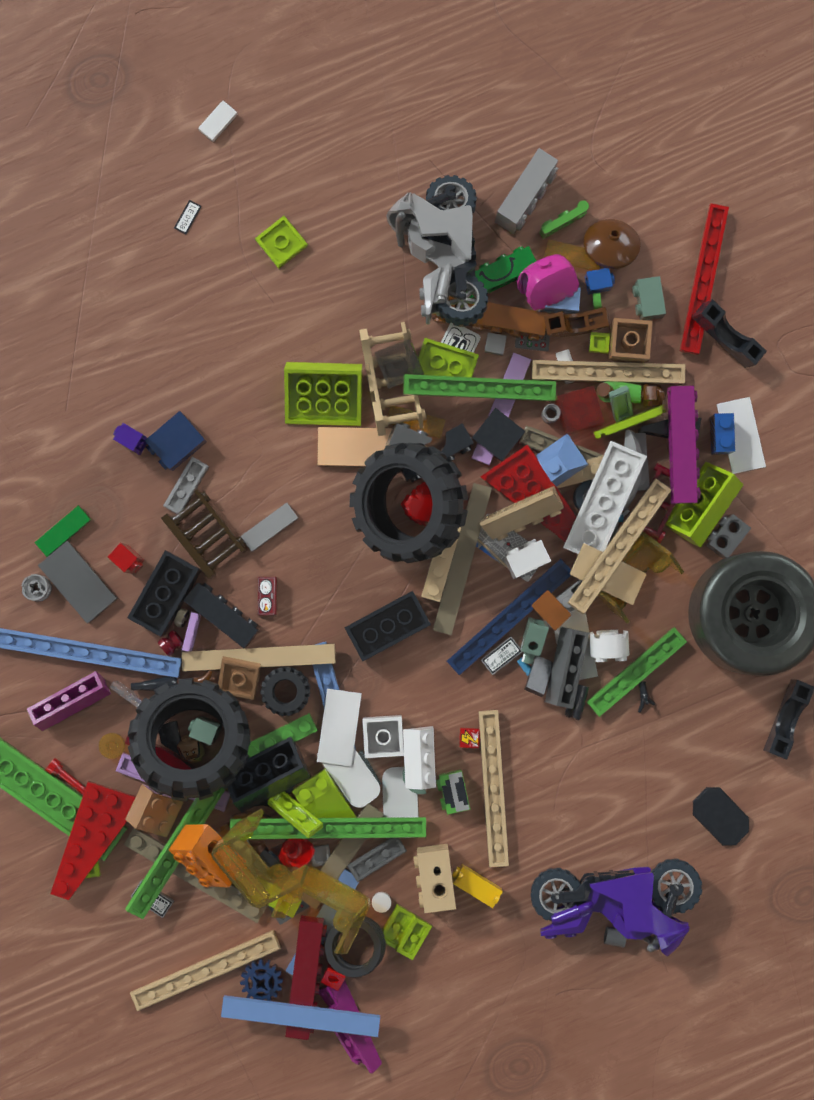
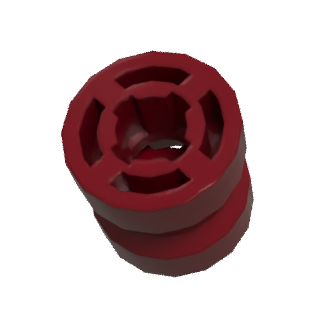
(169, 644)

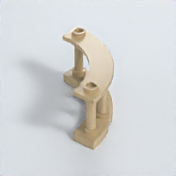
(376, 383)

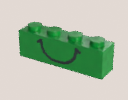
(505, 269)

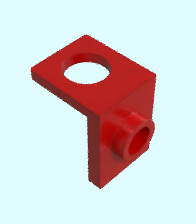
(332, 978)

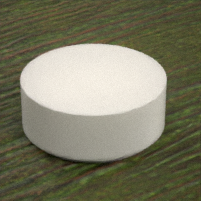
(381, 902)

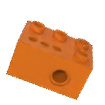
(194, 851)

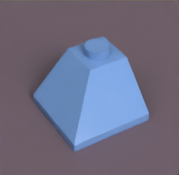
(561, 460)

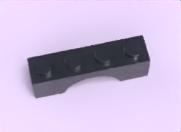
(714, 322)
(456, 441)
(782, 732)

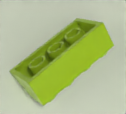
(698, 519)

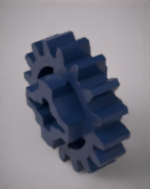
(257, 975)

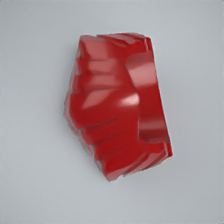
(296, 852)

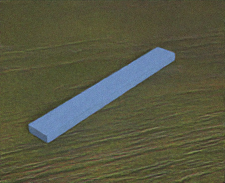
(300, 1016)

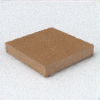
(239, 677)

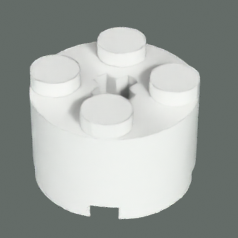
(609, 645)

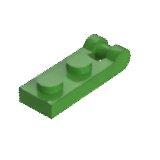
(565, 219)

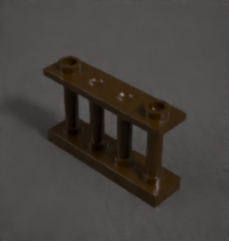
(197, 551)

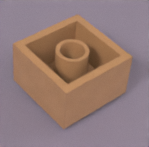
(630, 340)
(153, 812)

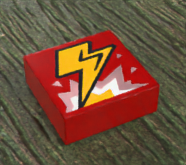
(469, 737)

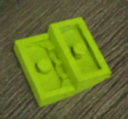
(405, 931)

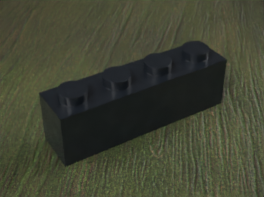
(221, 615)

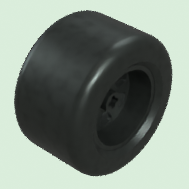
(790, 593)

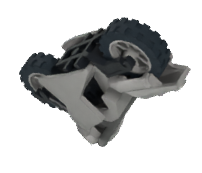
(446, 239)

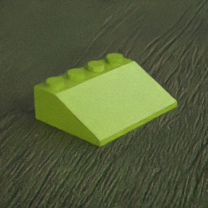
(323, 393)

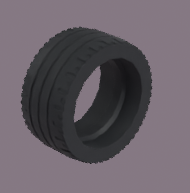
(350, 970)

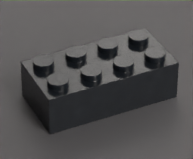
(164, 593)
(387, 626)
(268, 775)

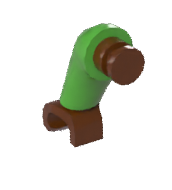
(651, 394)

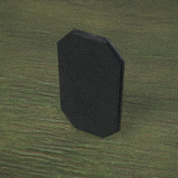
(720, 816)

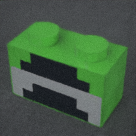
(453, 791)

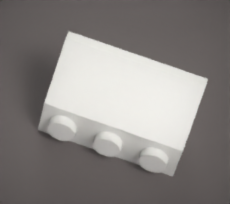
(419, 758)

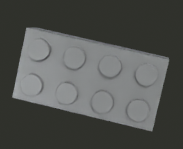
(526, 191)

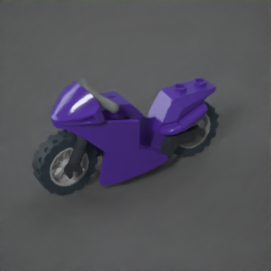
(623, 899)

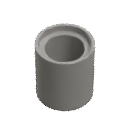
(555, 408)

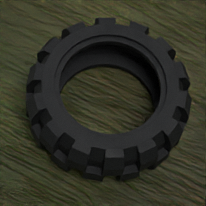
(371, 508)
(170, 701)

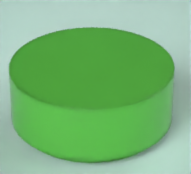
(596, 300)

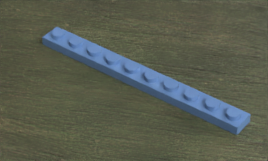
(90, 653)

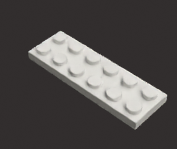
(605, 498)

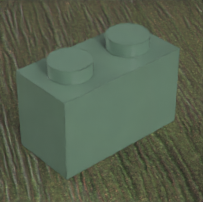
(649, 298)
(204, 730)

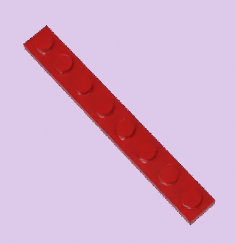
(704, 275)

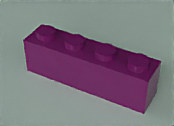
(68, 701)

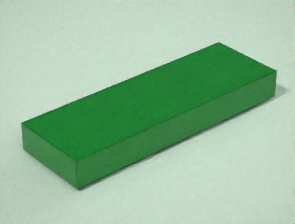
(63, 531)

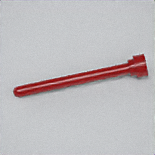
(56, 768)

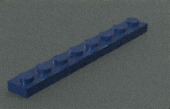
(508, 617)

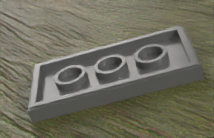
(77, 582)

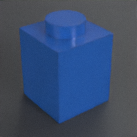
(599, 280)

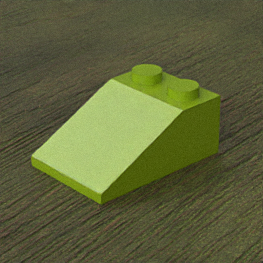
(323, 797)

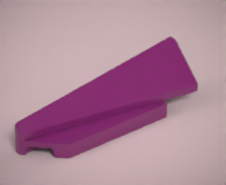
(358, 1047)

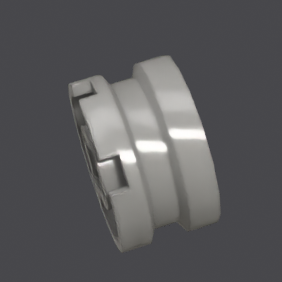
(28, 587)

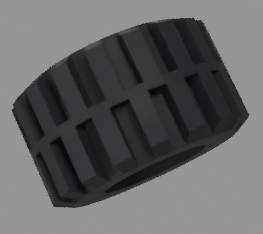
(271, 700)

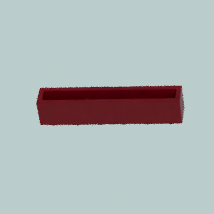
(306, 969)

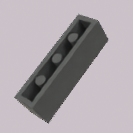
(566, 667)

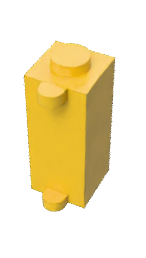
(476, 885)

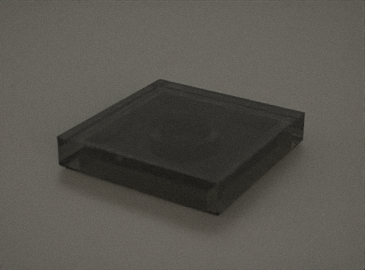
(397, 361)

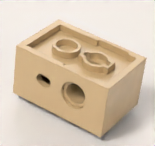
(434, 870)

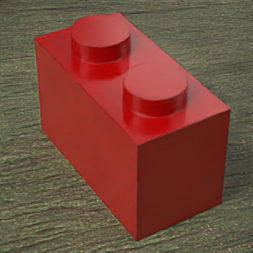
(126, 558)

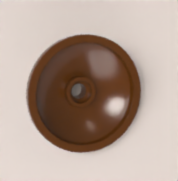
(610, 250)

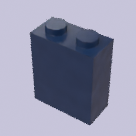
(175, 441)

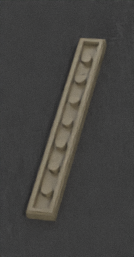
(462, 559)

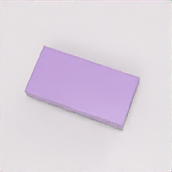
(191, 631)

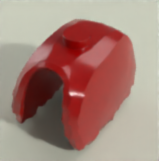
(418, 504)

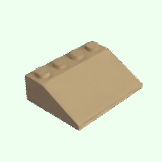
(522, 513)

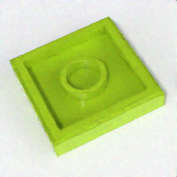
(281, 242)

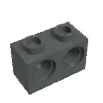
(731, 539)

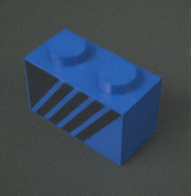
(722, 433)

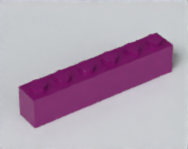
(683, 444)

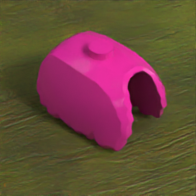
(548, 281)

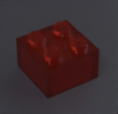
(579, 410)

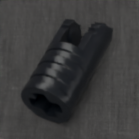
(580, 699)

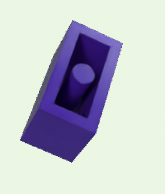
(130, 438)

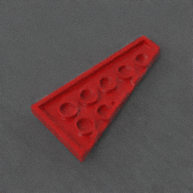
(523, 477)
(94, 829)

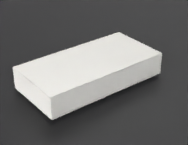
(217, 121)

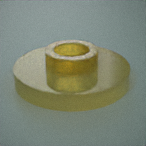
(111, 745)

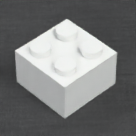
(526, 559)
(383, 736)

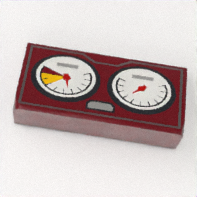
(267, 595)

